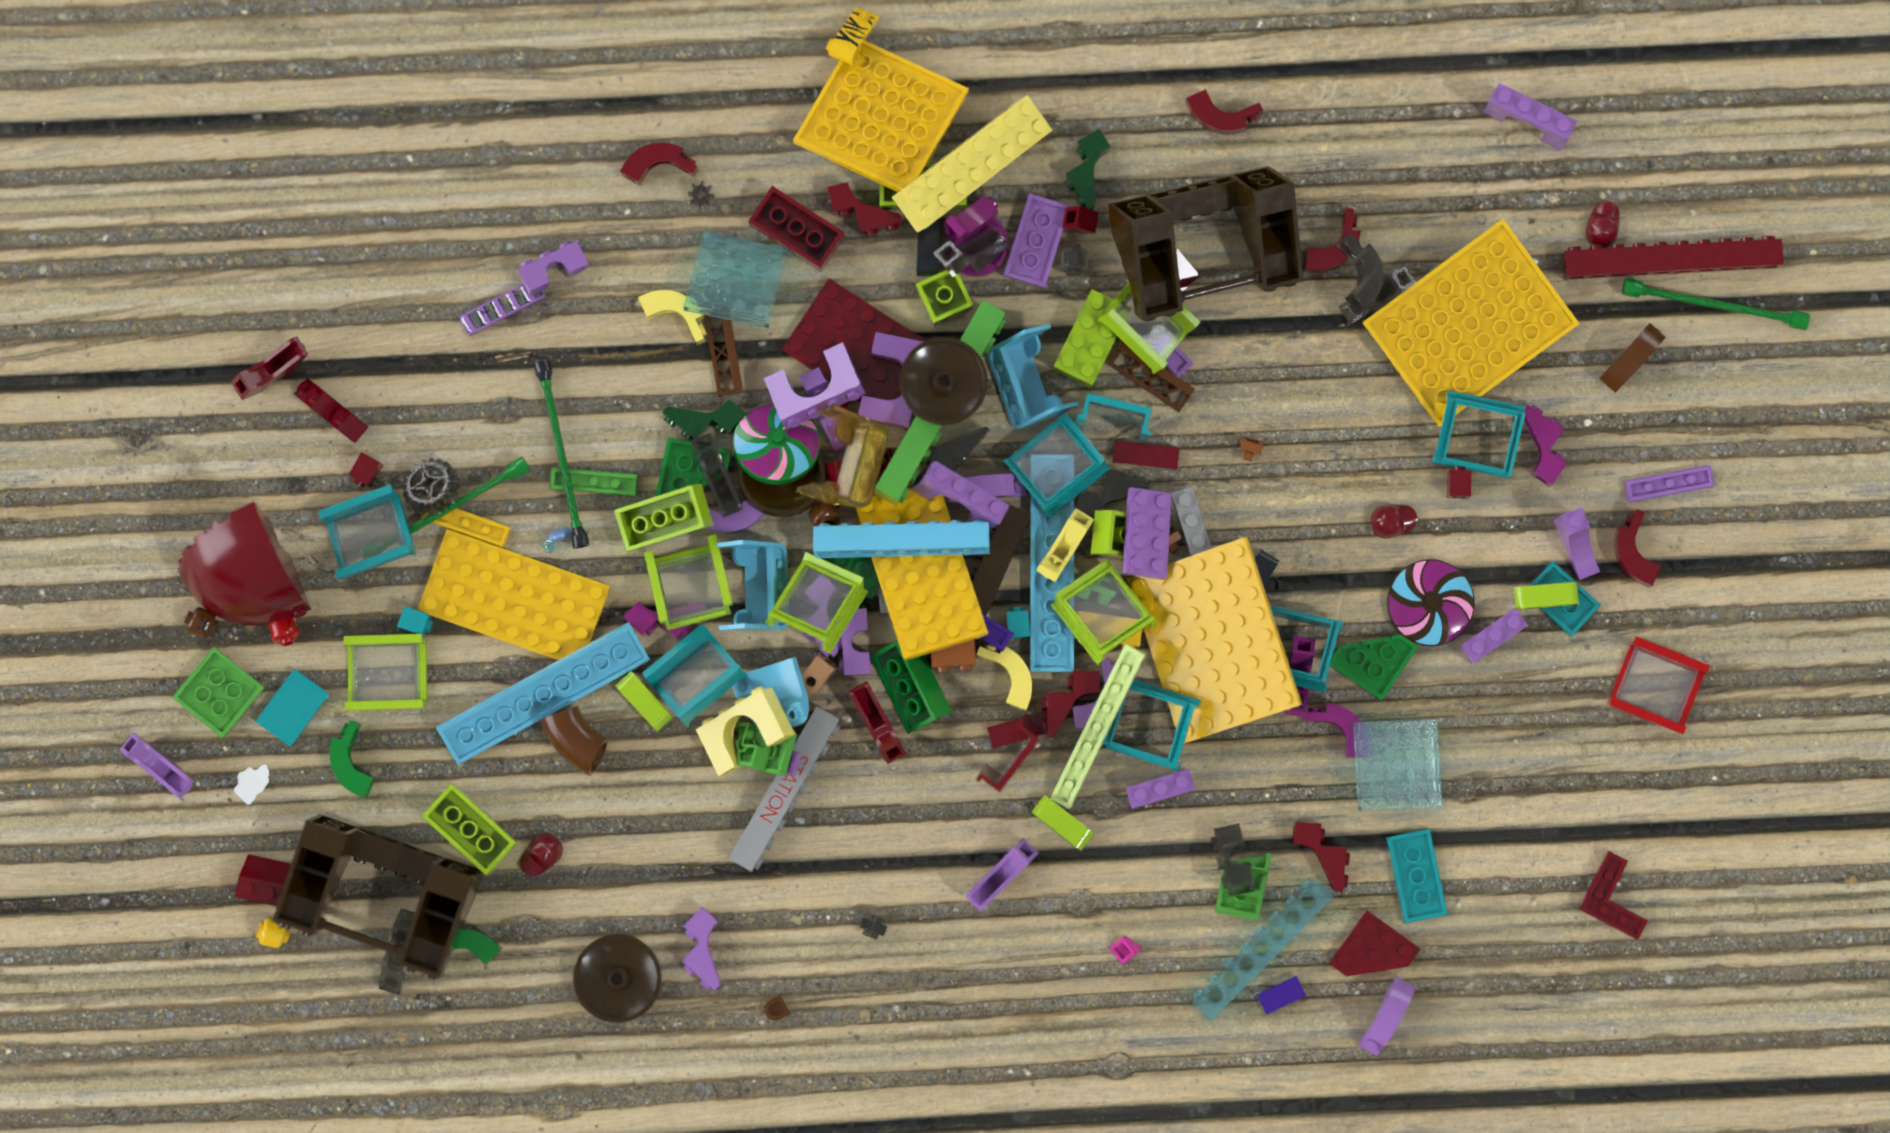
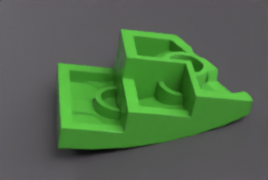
(756, 755)
(1247, 904)

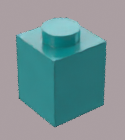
(415, 621)
(1018, 622)

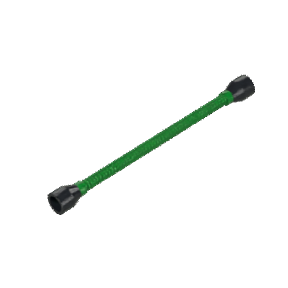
(578, 535)

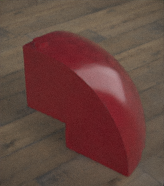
(243, 571)

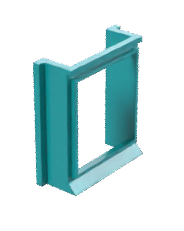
(1453, 399)
(1304, 679)
(1189, 705)

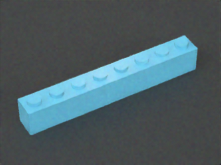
(901, 539)

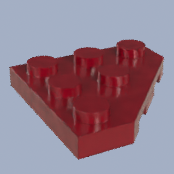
(1373, 948)

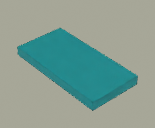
(1417, 876)

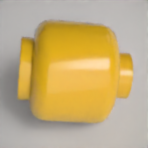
(271, 934)

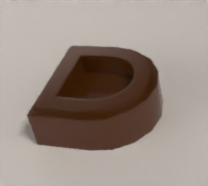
(776, 1008)

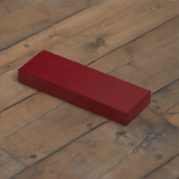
(1146, 455)
(1007, 733)

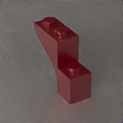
(869, 218)
(273, 367)
(330, 410)
(1059, 703)
(877, 722)
(1331, 858)

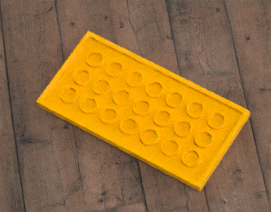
(925, 595)
(512, 597)

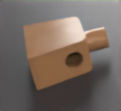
(822, 670)

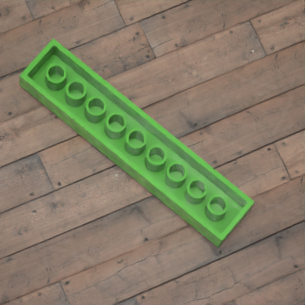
(921, 434)

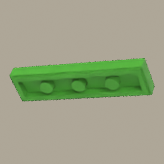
(597, 482)

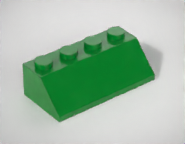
(910, 687)

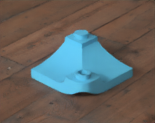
(787, 684)

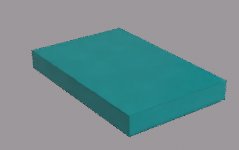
(1569, 617)
(292, 707)

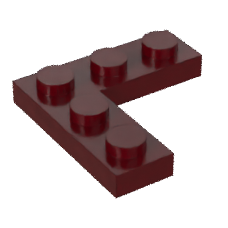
(1597, 902)

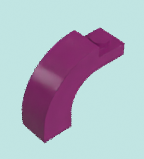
(1301, 659)
(1339, 717)

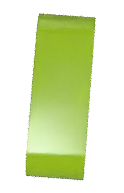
(1546, 595)
(644, 701)
(1062, 822)

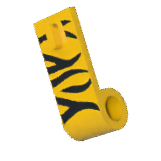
(848, 40)

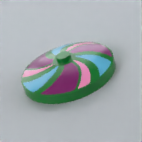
(772, 452)

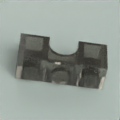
(1237, 877)

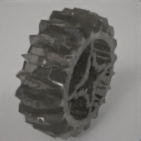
(423, 484)

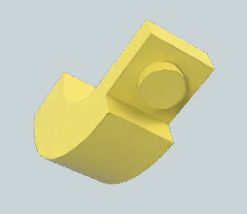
(672, 302)
(1065, 545)
(1020, 676)

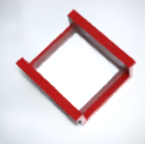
(1658, 684)

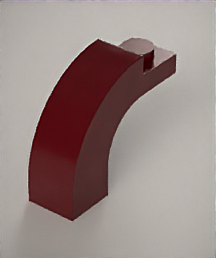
(1218, 121)
(656, 154)
(1327, 259)
(1627, 555)

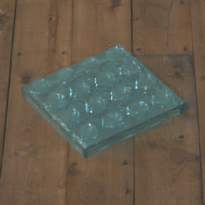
(735, 279)
(1397, 765)

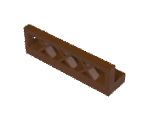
(732, 356)
(1164, 375)

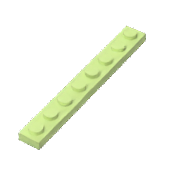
(1098, 726)

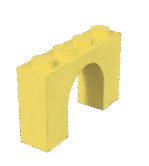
(718, 732)

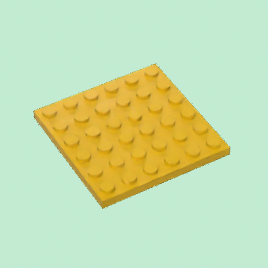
(881, 117)

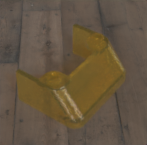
(861, 462)

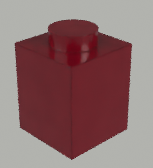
(1080, 220)
(365, 470)
(1459, 483)

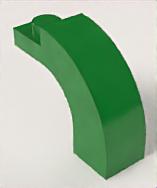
(342, 764)
(479, 943)

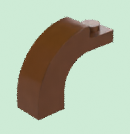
(1632, 358)

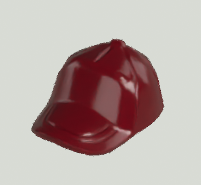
(1603, 224)
(1393, 520)
(541, 854)

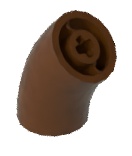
(575, 739)

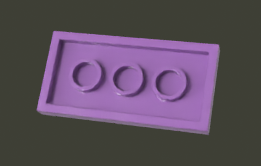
(1036, 241)
(1147, 533)

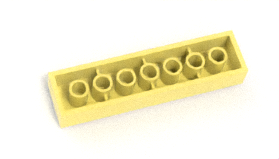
(972, 163)

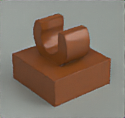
(1250, 446)
(1173, 537)

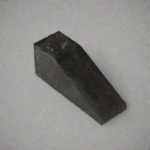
(957, 450)

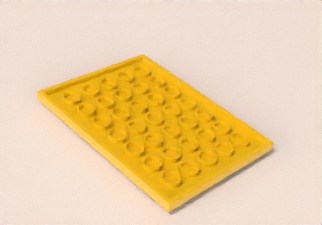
(1471, 321)
(1217, 639)

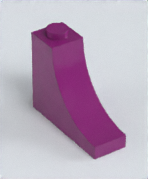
(971, 221)

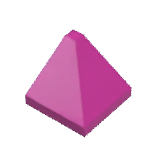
(1125, 949)

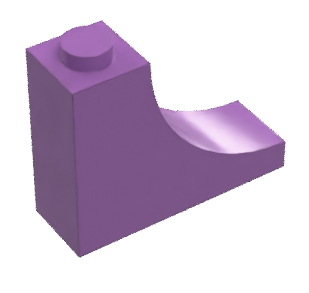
(1574, 533)

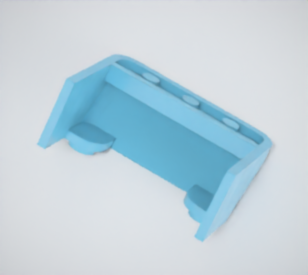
(1020, 380)
(764, 582)

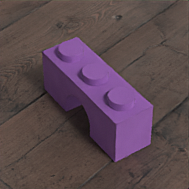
(568, 258)
(1493, 636)
(854, 662)
(1160, 788)

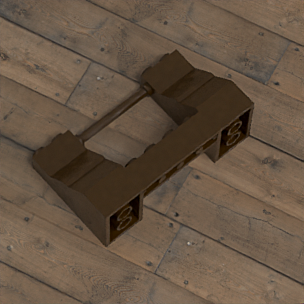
(1147, 243)
(321, 861)

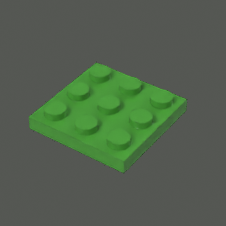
(218, 692)

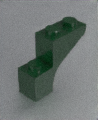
(1082, 177)
(696, 423)

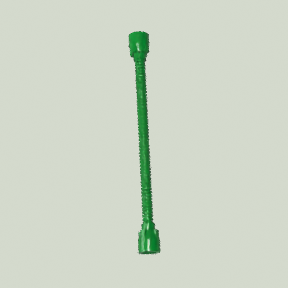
(1795, 319)
(515, 469)

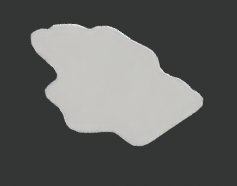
(252, 783)

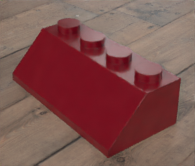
(262, 880)

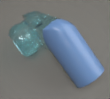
(553, 537)

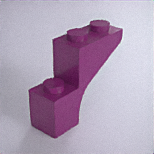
(1544, 434)
(645, 622)

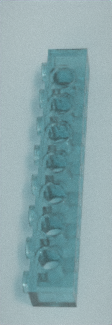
(1321, 897)

